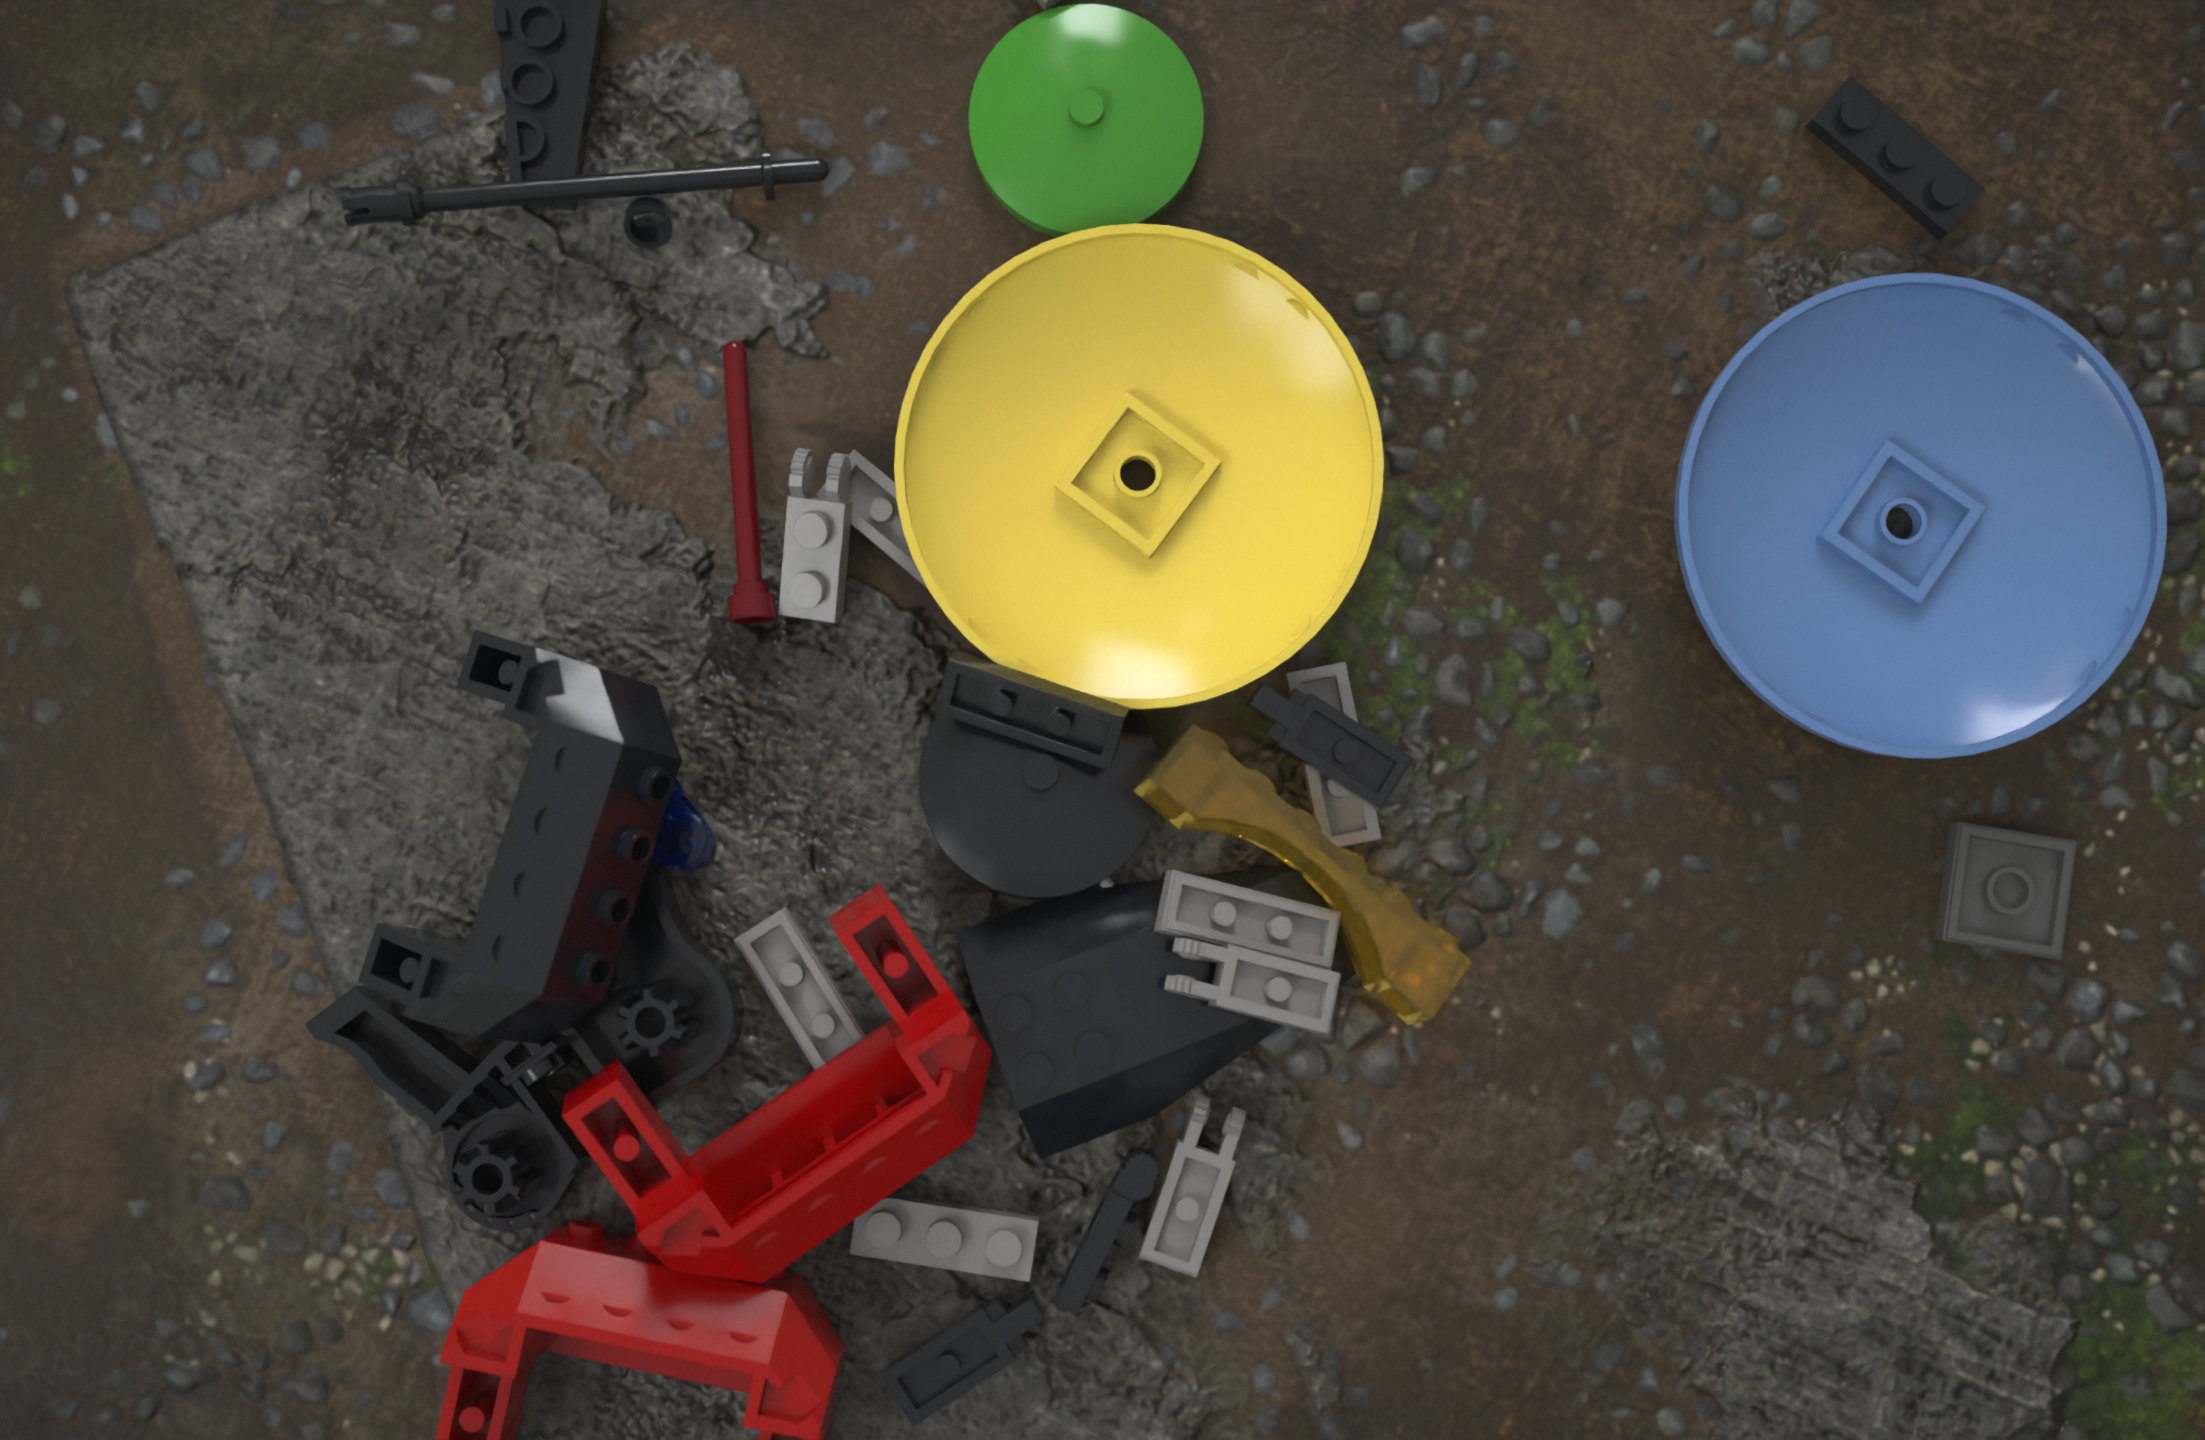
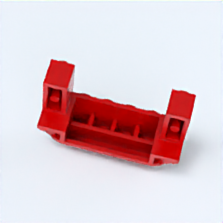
(818, 1147)
(627, 1309)

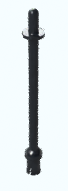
(412, 202)

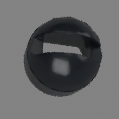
(651, 229)

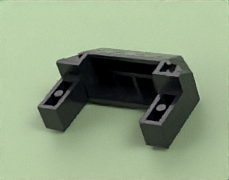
(565, 859)

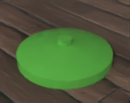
(1086, 120)

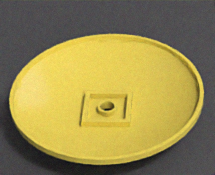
(1160, 356)

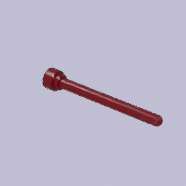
(751, 597)

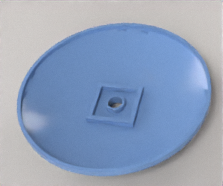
(2023, 498)

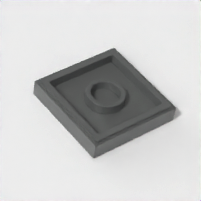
(2005, 890)

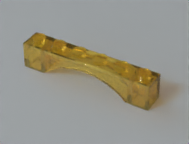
(1396, 951)

